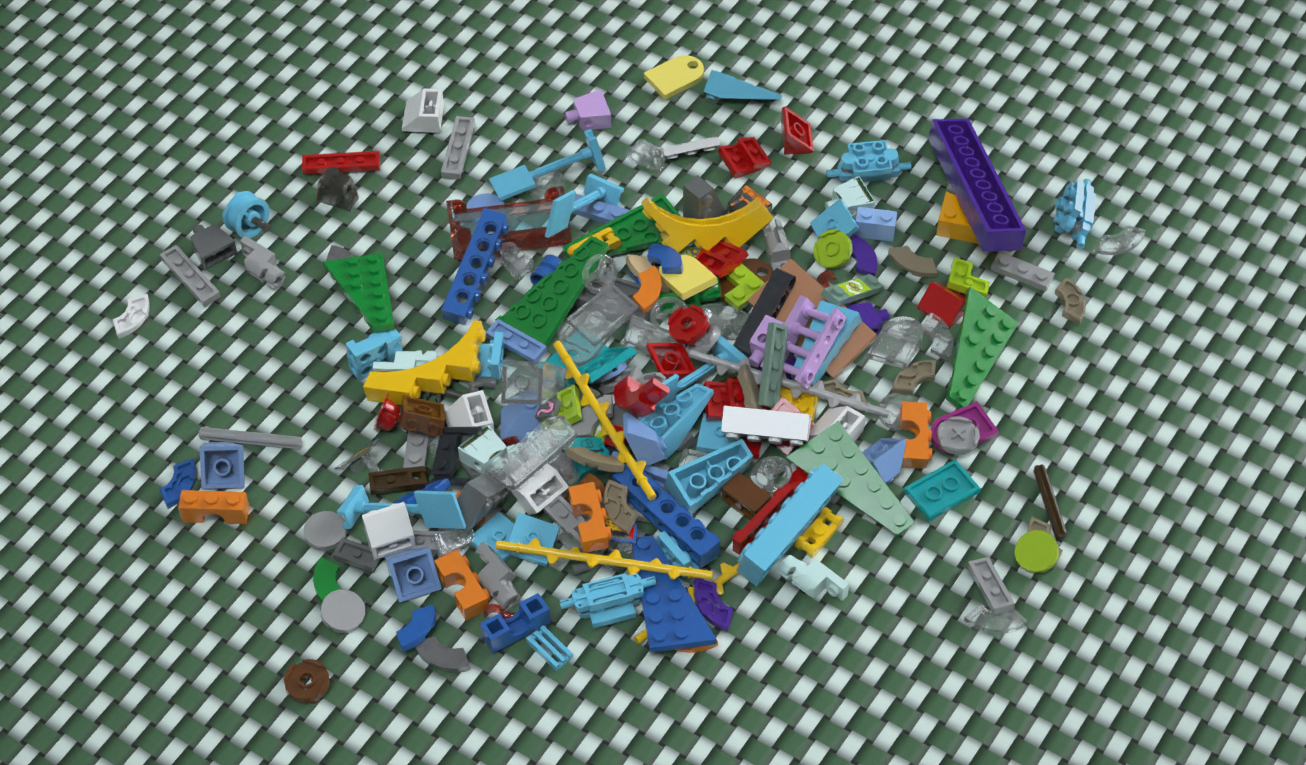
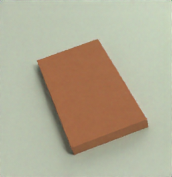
(810, 288)

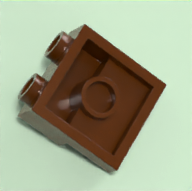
(422, 416)

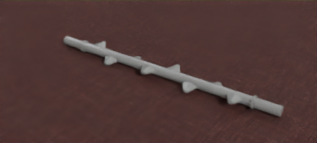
(796, 389)

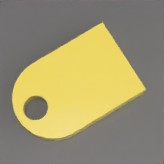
(675, 76)
(691, 281)

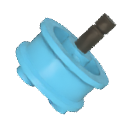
(246, 214)

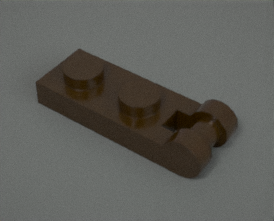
(398, 480)

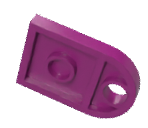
(978, 417)

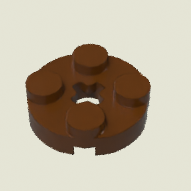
(311, 692)

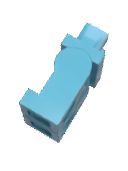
(376, 348)

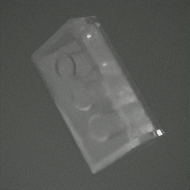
(533, 452)

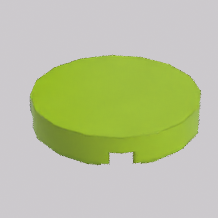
(832, 249)
(1036, 551)

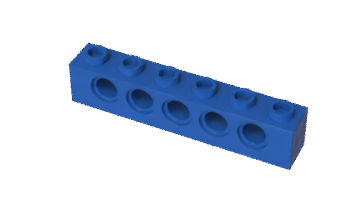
(489, 221)
(655, 512)

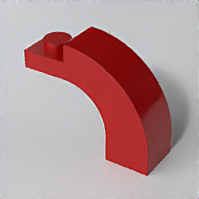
(639, 398)

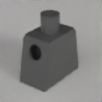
(212, 245)

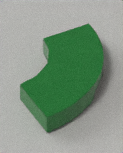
(325, 578)

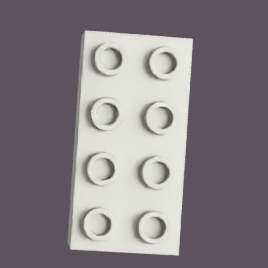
(766, 424)

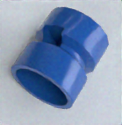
(546, 266)

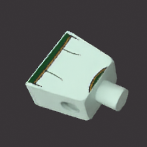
(853, 194)
(482, 450)

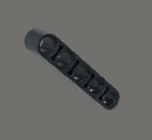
(769, 303)

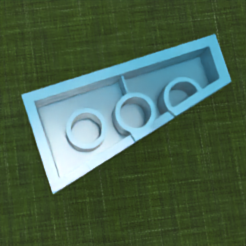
(853, 320)
(706, 476)

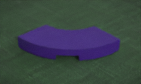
(864, 256)
(710, 605)

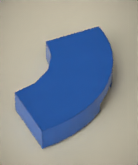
(666, 257)
(183, 479)
(439, 485)
(419, 626)

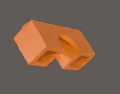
(915, 418)
(586, 501)
(229, 505)
(454, 570)

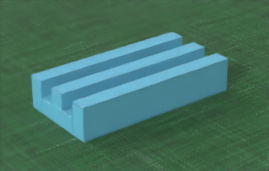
(538, 635)

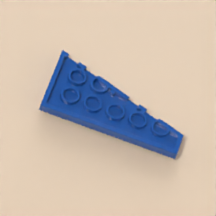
(667, 607)

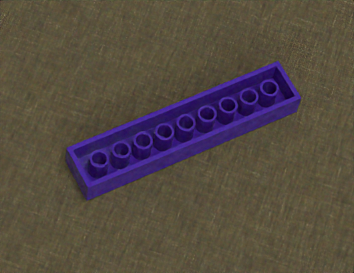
(976, 185)

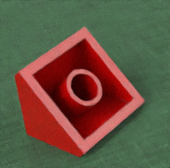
(795, 133)
(942, 302)
(680, 366)

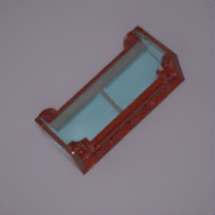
(526, 223)

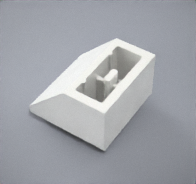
(424, 111)
(469, 411)
(849, 418)
(540, 490)
(388, 530)

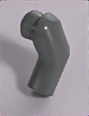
(482, 382)
(582, 567)

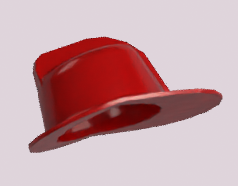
(388, 415)

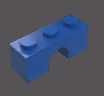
(502, 632)

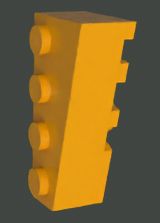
(953, 222)

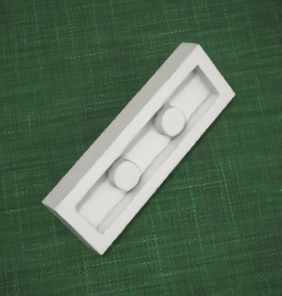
(691, 147)

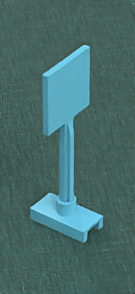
(521, 180)
(595, 189)
(721, 349)
(436, 507)

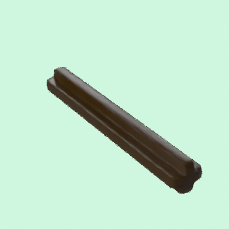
(1050, 501)

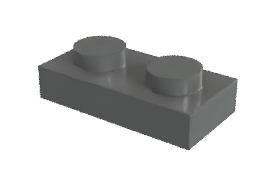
(355, 555)

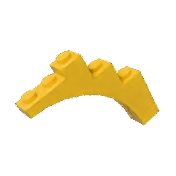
(732, 228)
(434, 376)

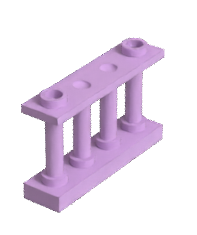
(796, 324)

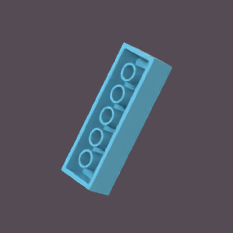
(788, 523)

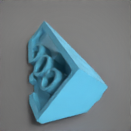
(726, 86)
(676, 418)

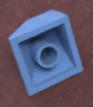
(518, 420)
(643, 440)
(886, 457)
(221, 465)
(412, 573)

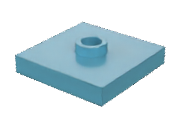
(835, 217)
(711, 437)
(528, 528)
(495, 529)

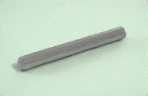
(250, 438)

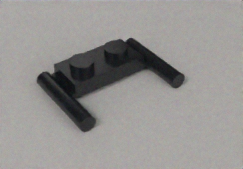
(447, 454)

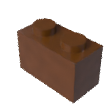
(745, 496)

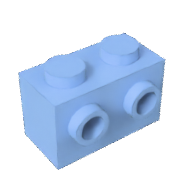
(876, 224)

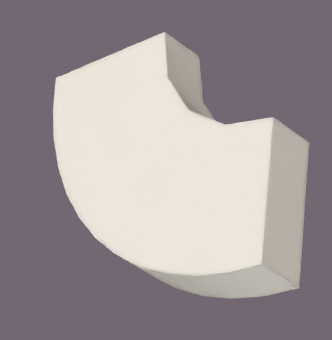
(133, 316)

